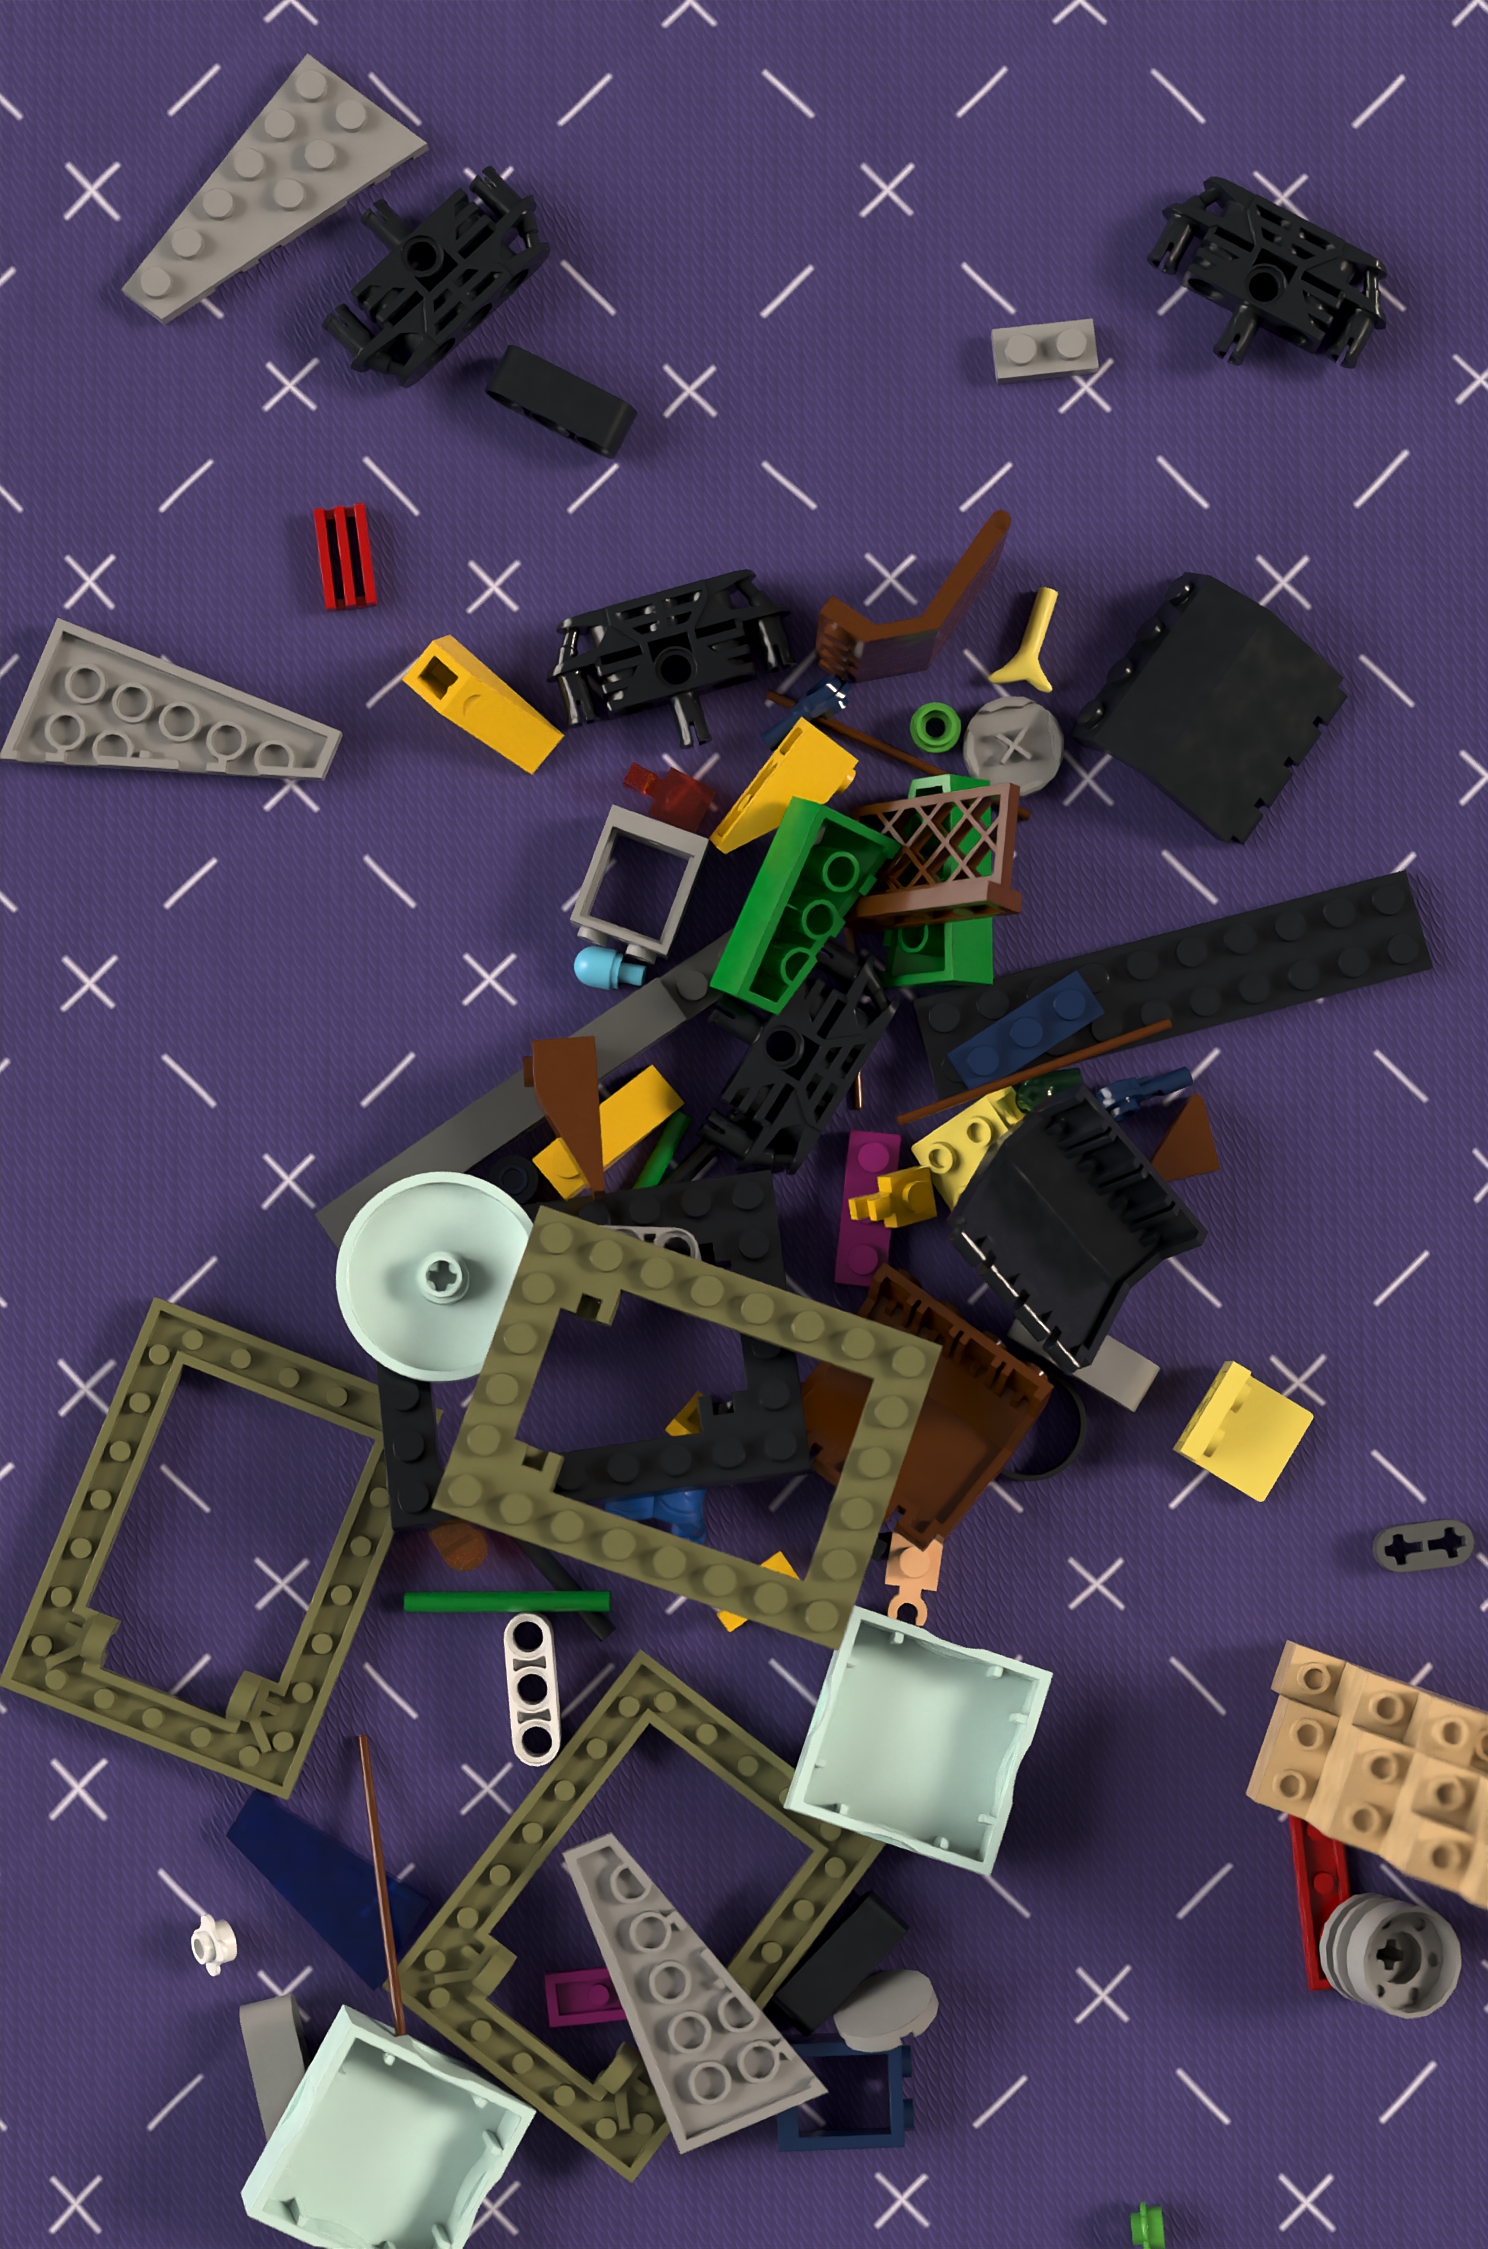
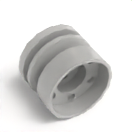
(1390, 1955)

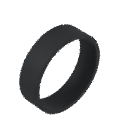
(1081, 1433)

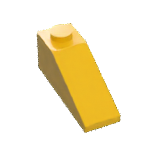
(803, 767)
(625, 1122)

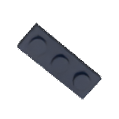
(1026, 1032)

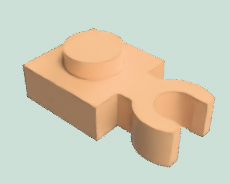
(912, 1572)

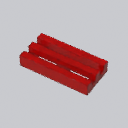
(340, 515)

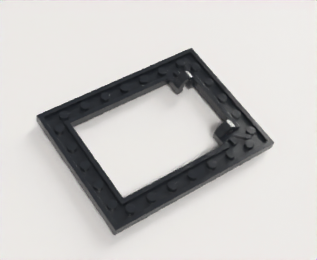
(740, 1441)

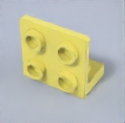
(961, 1143)
(1243, 1431)

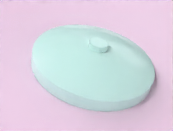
(431, 1273)

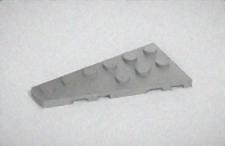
(281, 178)
(133, 711)
(697, 2029)

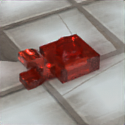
(677, 800)

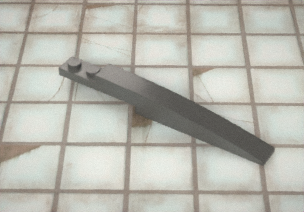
(512, 1109)

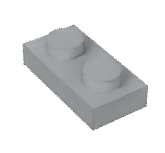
(1044, 351)

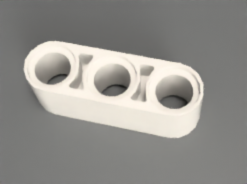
(528, 1713)

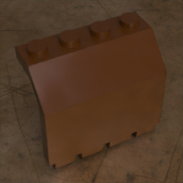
(868, 652)
(969, 1421)

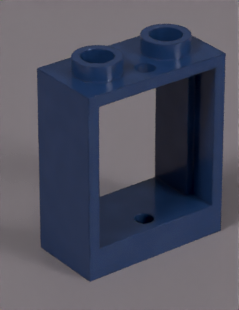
(900, 2110)

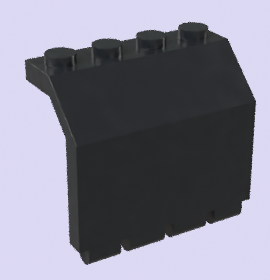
(1213, 705)
(1068, 1223)

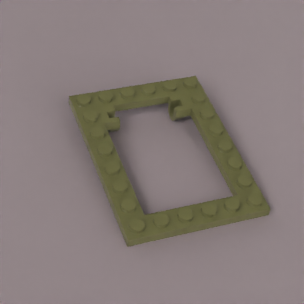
(511, 1484)
(64, 1641)
(441, 1973)

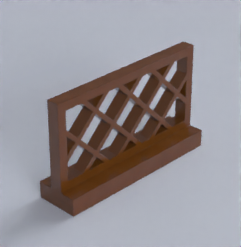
(957, 897)

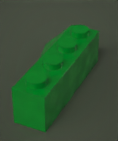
(798, 902)
(943, 953)

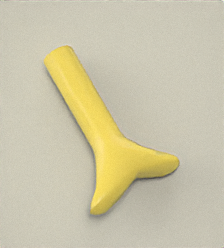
(1026, 663)

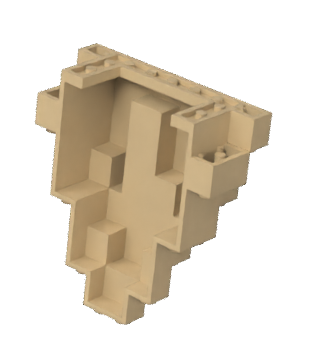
(1380, 1768)

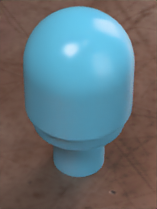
(607, 968)

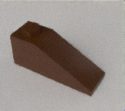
(569, 1098)

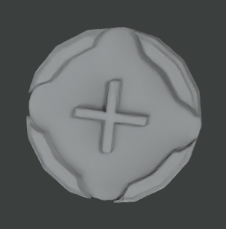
(1014, 744)
(886, 2009)

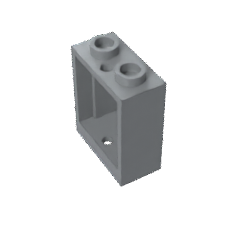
(655, 835)

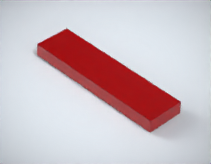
(1320, 1886)

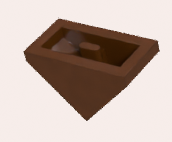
(1187, 1144)

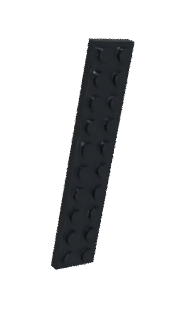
(1202, 973)

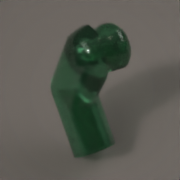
(1045, 1085)

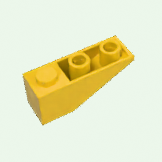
(482, 703)

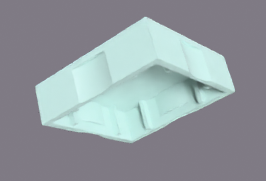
(918, 1741)
(385, 2144)

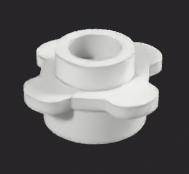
(214, 1944)

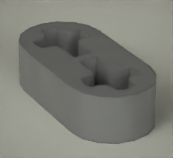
(1424, 1557)

